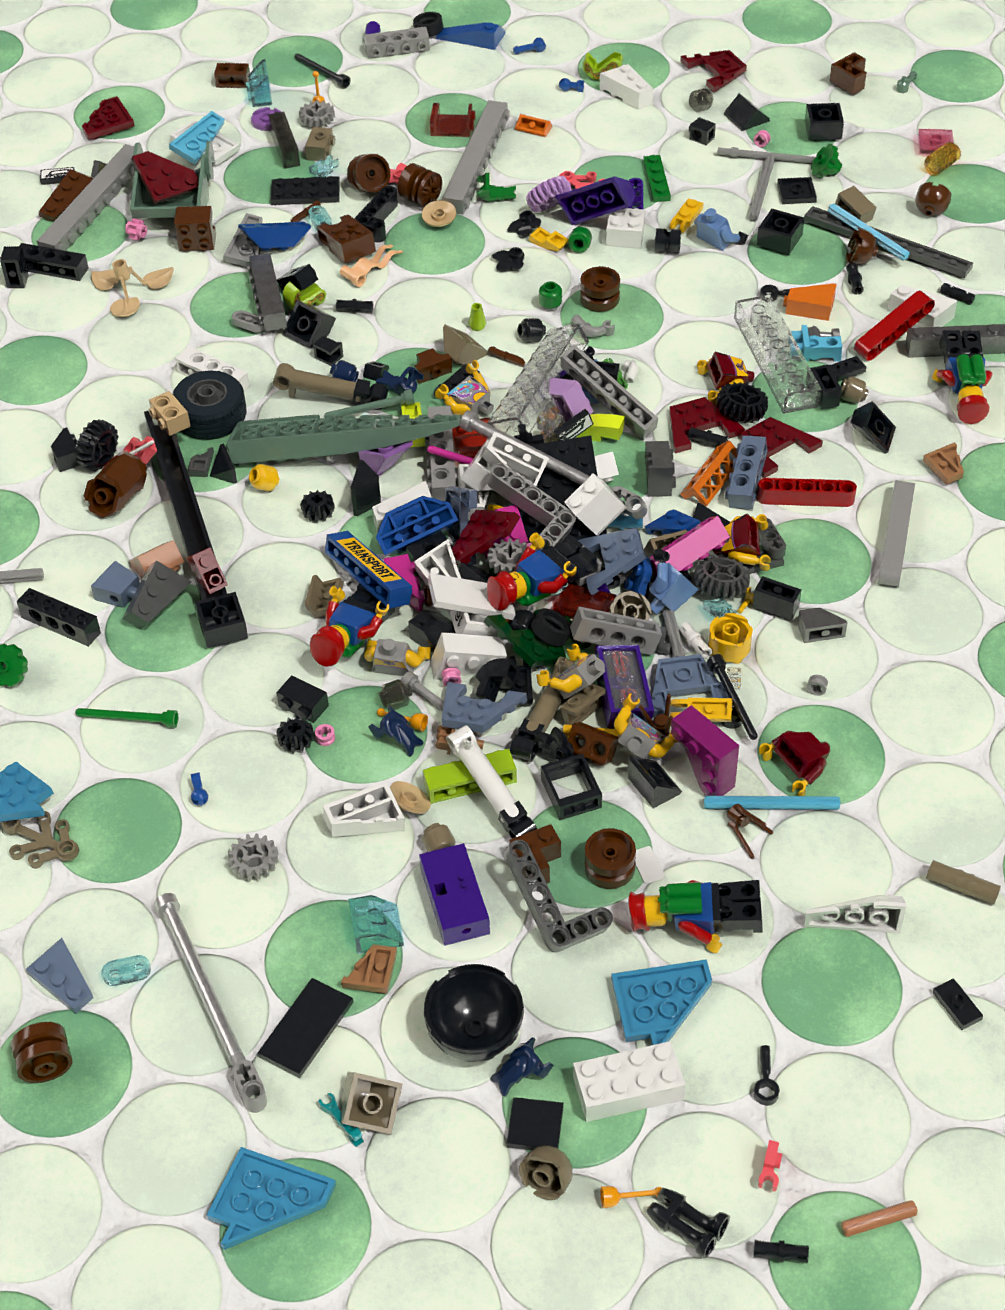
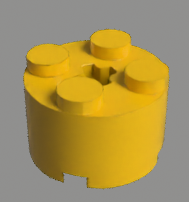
(730, 637)

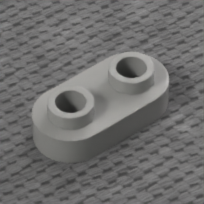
(247, 321)

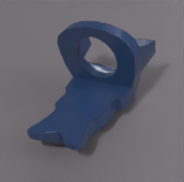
(400, 383)
(396, 727)
(521, 1064)

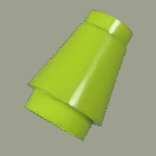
(477, 318)

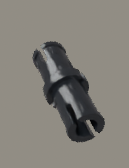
(854, 278)
(354, 306)
(706, 437)
(781, 1251)

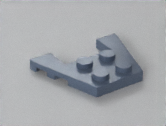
(462, 502)
(620, 553)
(682, 677)
(476, 713)

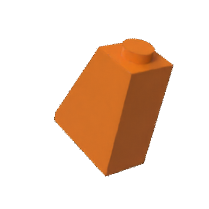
(811, 301)

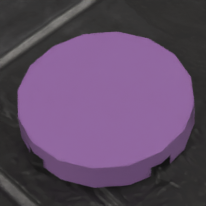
(260, 118)

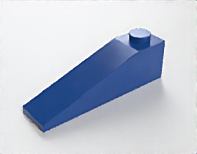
(478, 35)

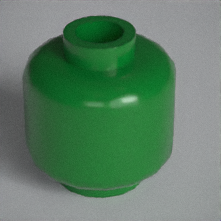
(580, 239)
(550, 295)

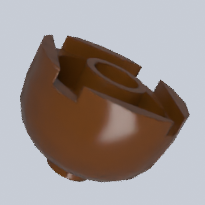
(932, 199)
(862, 247)

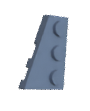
(61, 977)

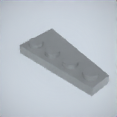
(241, 246)

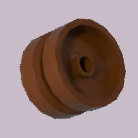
(368, 173)
(600, 288)
(610, 858)
(41, 1052)

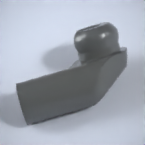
(663, 647)

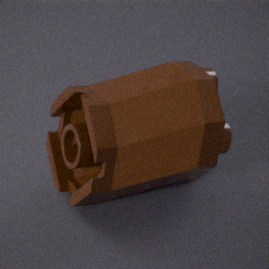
(115, 484)

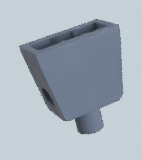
(115, 585)

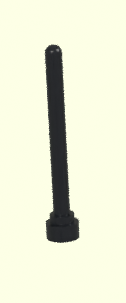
(342, 80)
(717, 664)

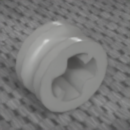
(817, 684)

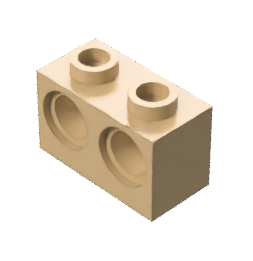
(169, 413)

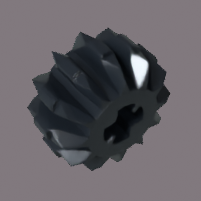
(317, 505)
(295, 734)

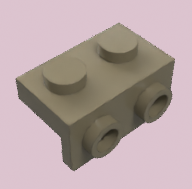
(319, 596)
(582, 704)

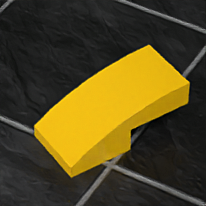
(547, 240)

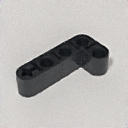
(377, 210)

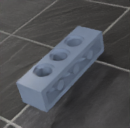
(747, 472)

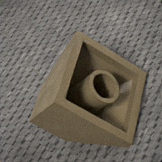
(461, 346)
(370, 1102)

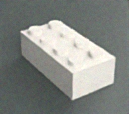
(628, 1081)

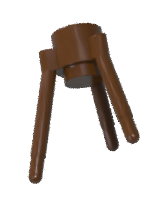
(662, 721)
(741, 817)

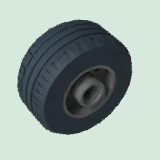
(212, 402)

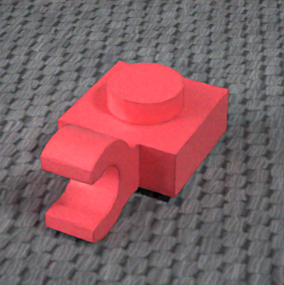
(772, 1161)

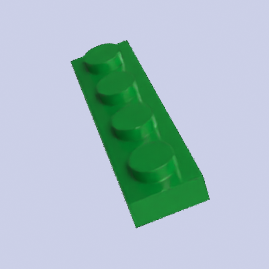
(656, 178)

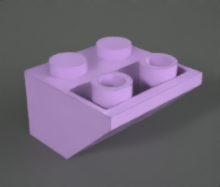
(569, 397)

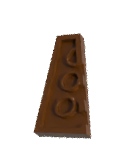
(64, 194)

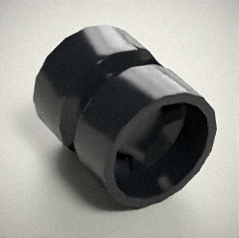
(667, 240)

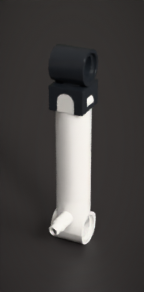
(511, 813)

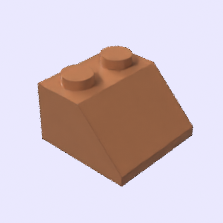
(166, 553)

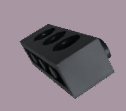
(55, 262)
(59, 617)

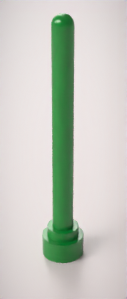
(167, 718)

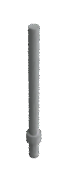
(734, 152)

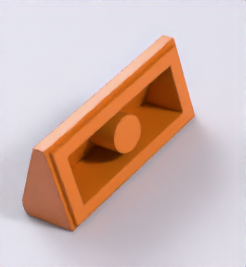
(533, 125)

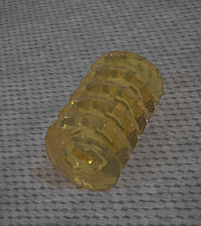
(942, 158)

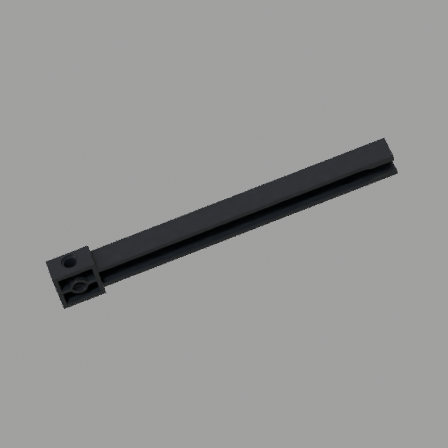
(217, 612)

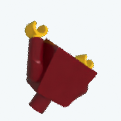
(801, 753)

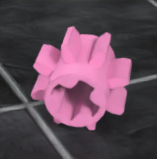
(136, 229)

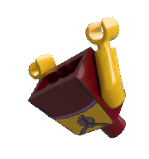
(724, 370)
(744, 541)

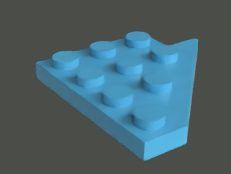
(21, 793)
(659, 998)
(265, 1195)

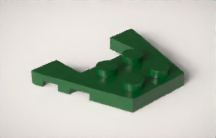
(526, 642)

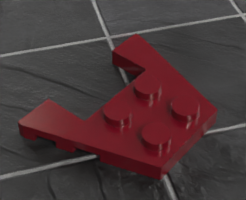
(722, 64)
(700, 415)
(780, 437)

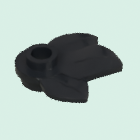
(525, 223)
(509, 259)
(553, 745)

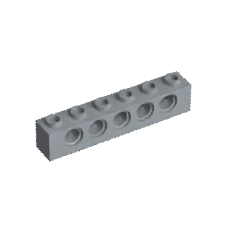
(608, 391)
(442, 469)

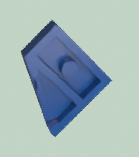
(672, 522)
(639, 577)

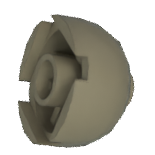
(631, 605)
(546, 1171)

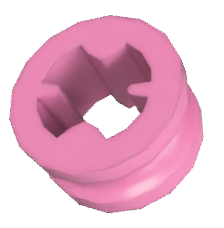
(760, 136)
(451, 675)
(322, 729)

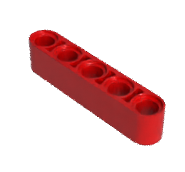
(894, 325)
(806, 492)

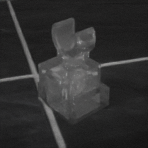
(548, 422)

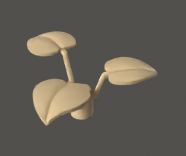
(121, 272)

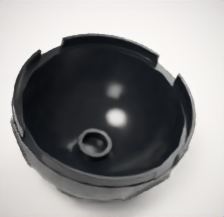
(473, 1012)

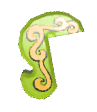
(594, 69)
(310, 295)

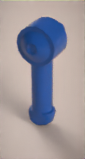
(538, 44)

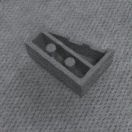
(659, 468)
(154, 593)

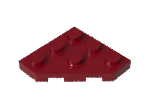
(108, 119)
(164, 177)
(482, 531)

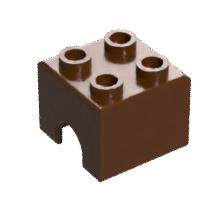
(195, 228)

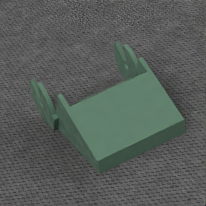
(142, 204)

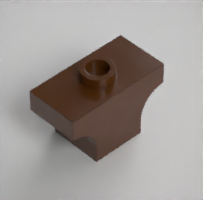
(433, 364)

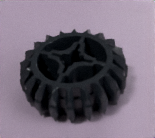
(742, 402)
(96, 445)

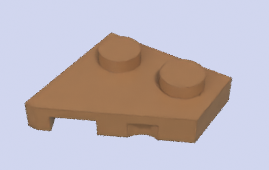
(945, 463)
(373, 970)

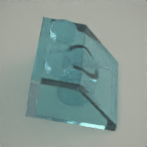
(258, 86)
(375, 923)

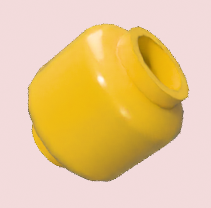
(264, 477)

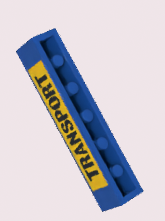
(368, 569)

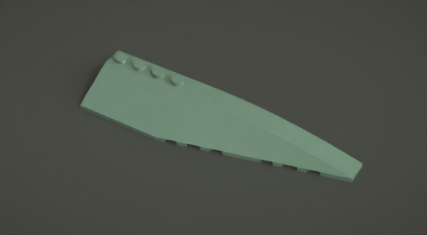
(315, 436)

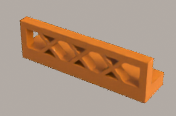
(711, 468)

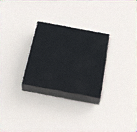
(796, 190)
(534, 1123)

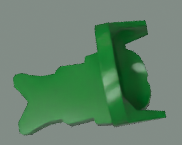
(492, 192)

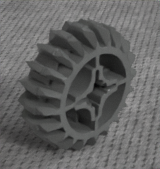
(721, 578)

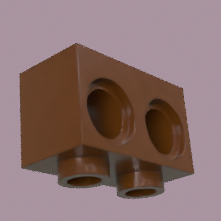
(231, 75)
(593, 737)

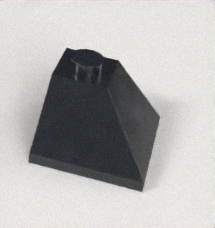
(874, 425)
(427, 627)

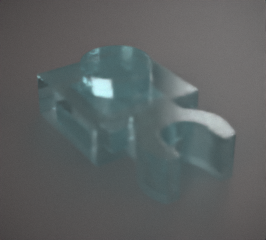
(323, 168)
(717, 607)

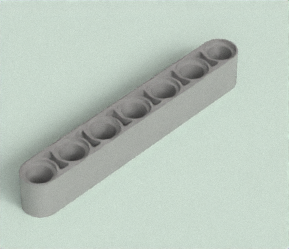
(896, 533)

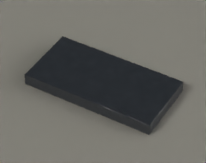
(305, 1028)

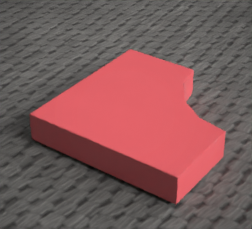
(145, 454)

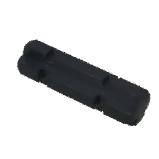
(957, 293)

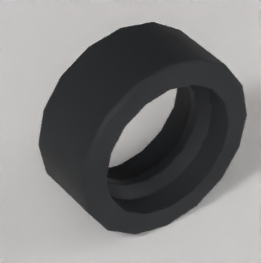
(430, 20)
(551, 627)

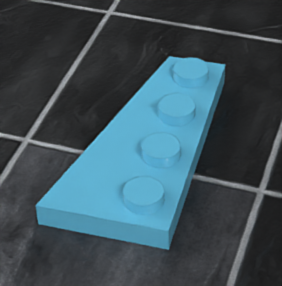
(193, 141)

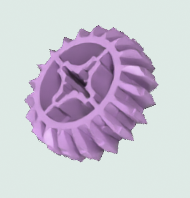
(544, 194)

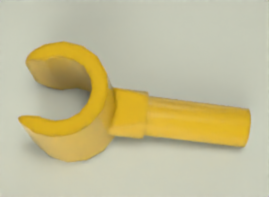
(748, 599)

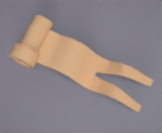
(358, 272)

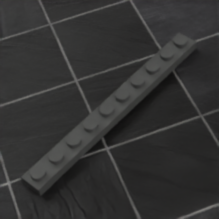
(917, 251)

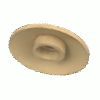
(438, 213)
(410, 797)

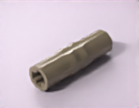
(963, 882)

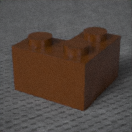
(849, 73)
(544, 846)

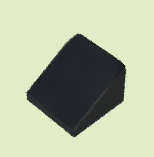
(374, 370)

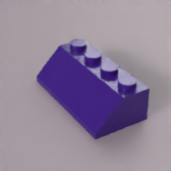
(596, 199)

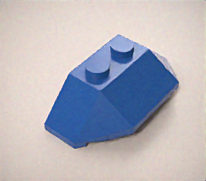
(275, 234)
(414, 522)

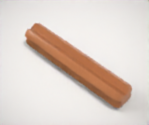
(879, 1218)

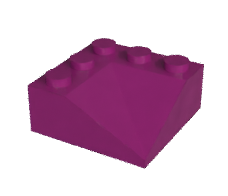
(709, 751)

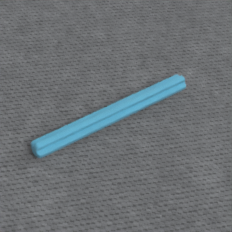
(881, 240)
(774, 802)

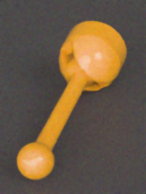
(317, 97)
(417, 721)
(610, 1195)

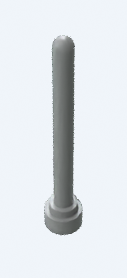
(414, 684)

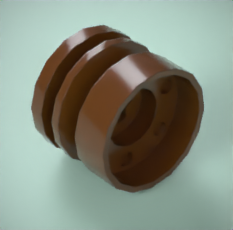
(419, 184)

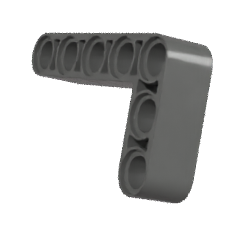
(548, 904)

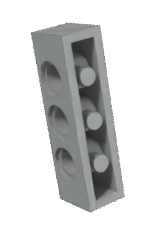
(397, 42)
(615, 630)

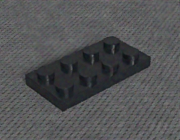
(305, 190)

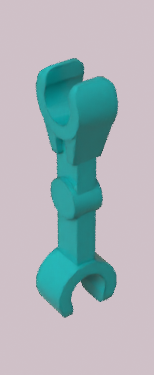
(332, 1109)

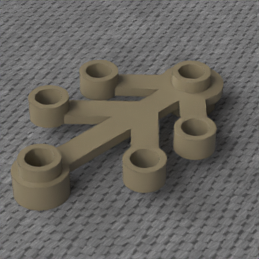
(42, 841)

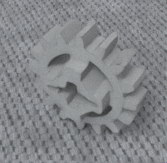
(316, 114)
(500, 555)
(253, 857)

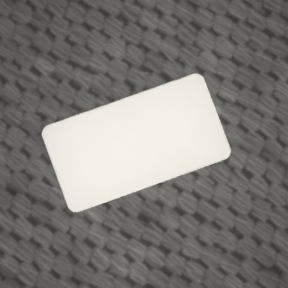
(648, 865)

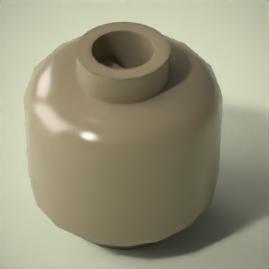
(853, 390)
(437, 837)

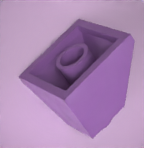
(383, 458)

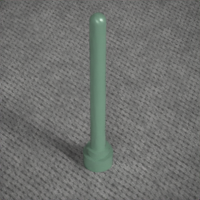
(405, 398)

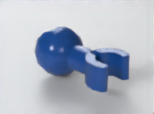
(565, 84)
(199, 795)

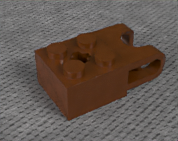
(347, 239)

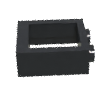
(577, 803)

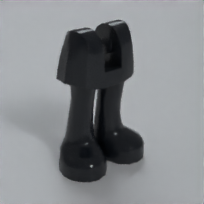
(670, 1218)

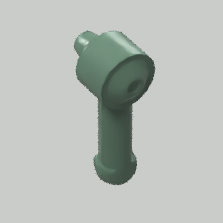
(903, 83)

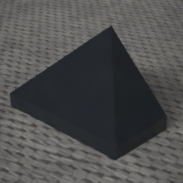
(223, 466)

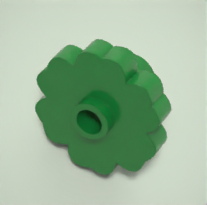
(826, 162)
(12, 665)

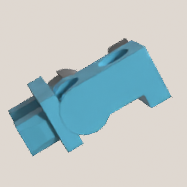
(819, 344)

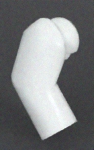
(632, 369)

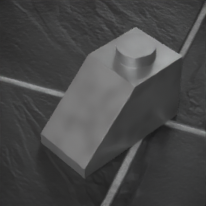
(820, 625)

